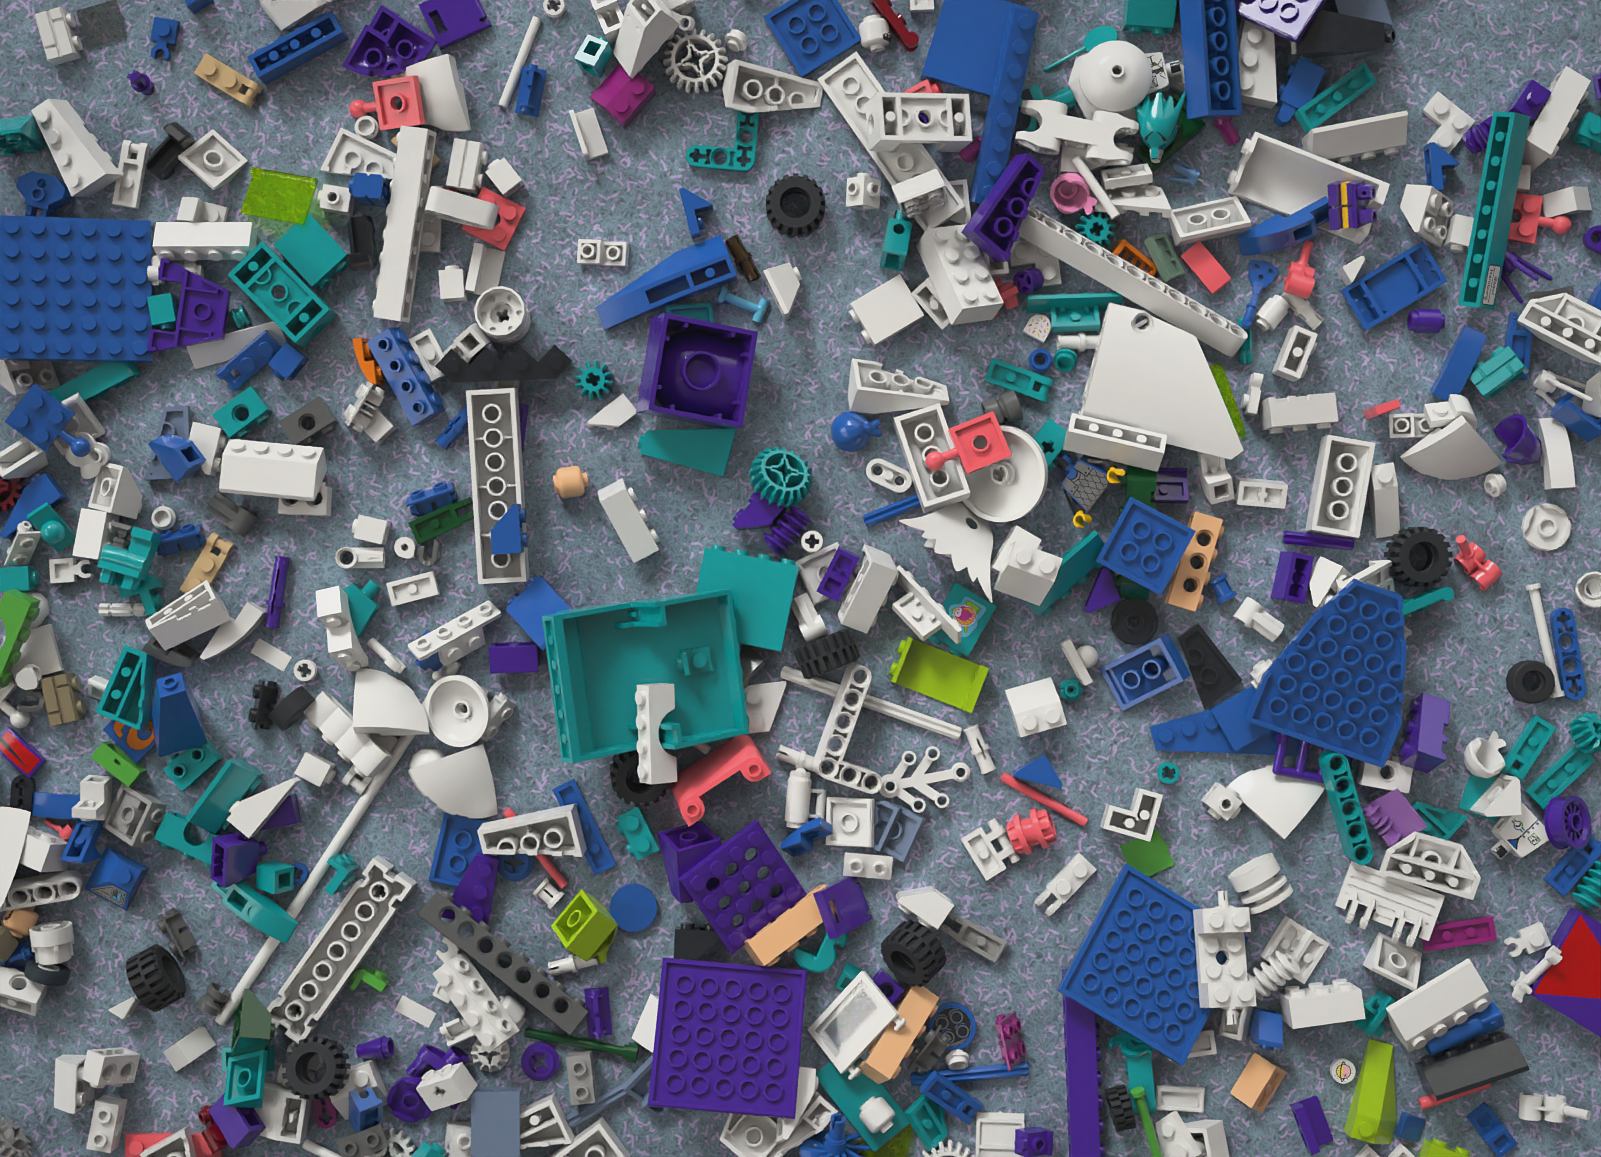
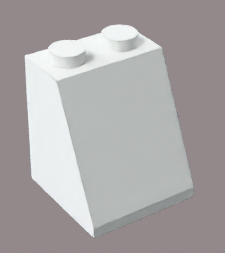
(1027, 573)

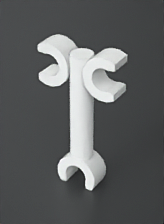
(1522, 985)

